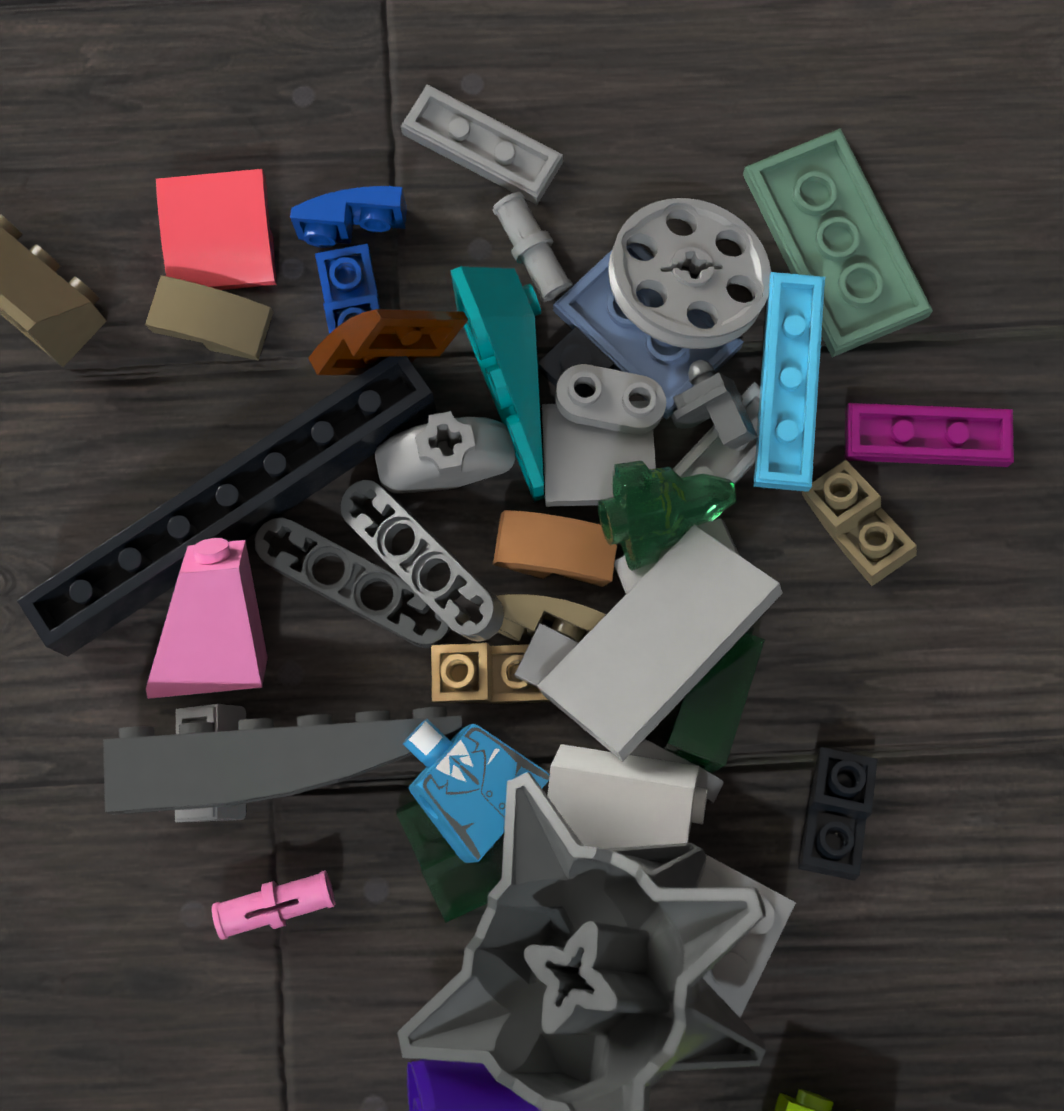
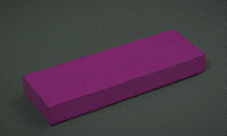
(929, 435)

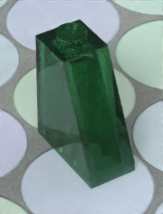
(712, 709)

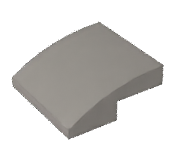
(583, 456)

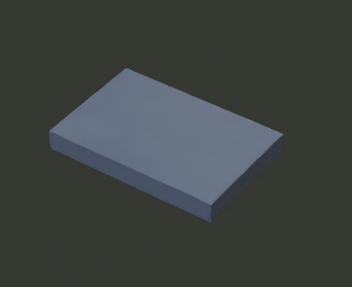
(598, 316)

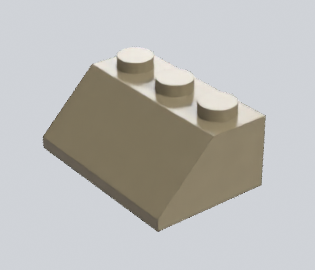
(40, 302)

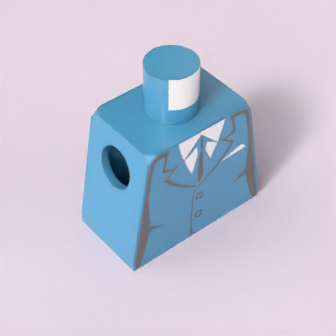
(466, 784)

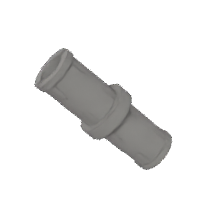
(532, 246)

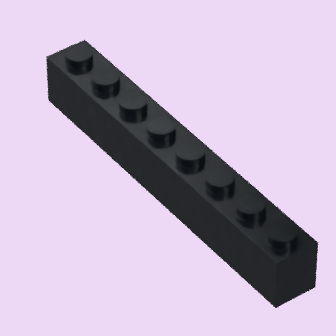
(228, 504)

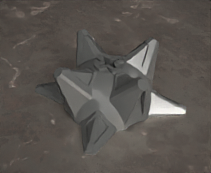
(591, 969)

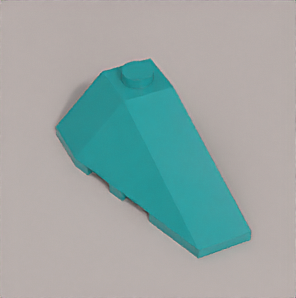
(505, 347)

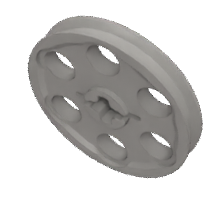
(676, 287)

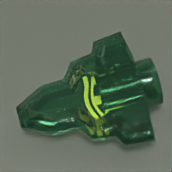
(658, 508)

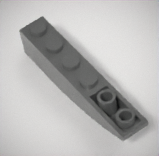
(251, 763)

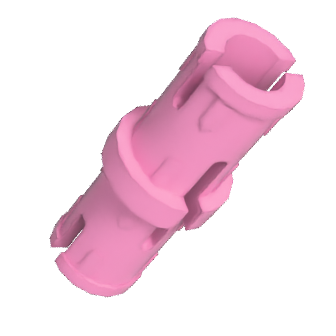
(273, 905)

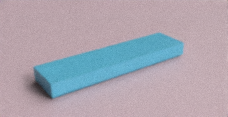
(789, 382)

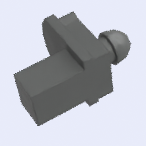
(717, 399)

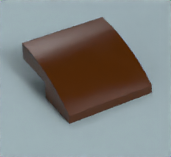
(385, 333)

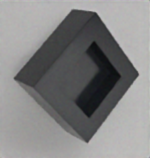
(573, 351)

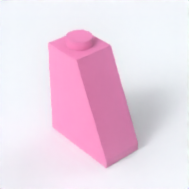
(211, 626)

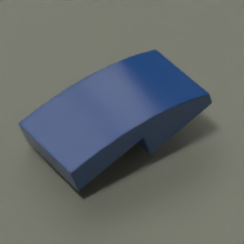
(332, 215)
(347, 283)

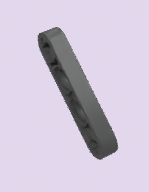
(418, 561)
(350, 587)

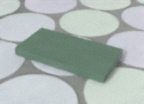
(836, 230)

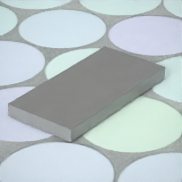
(659, 641)

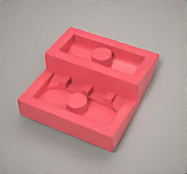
(217, 229)

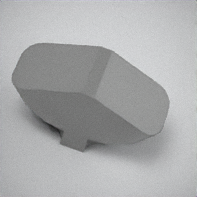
(444, 454)

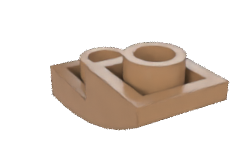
(554, 544)

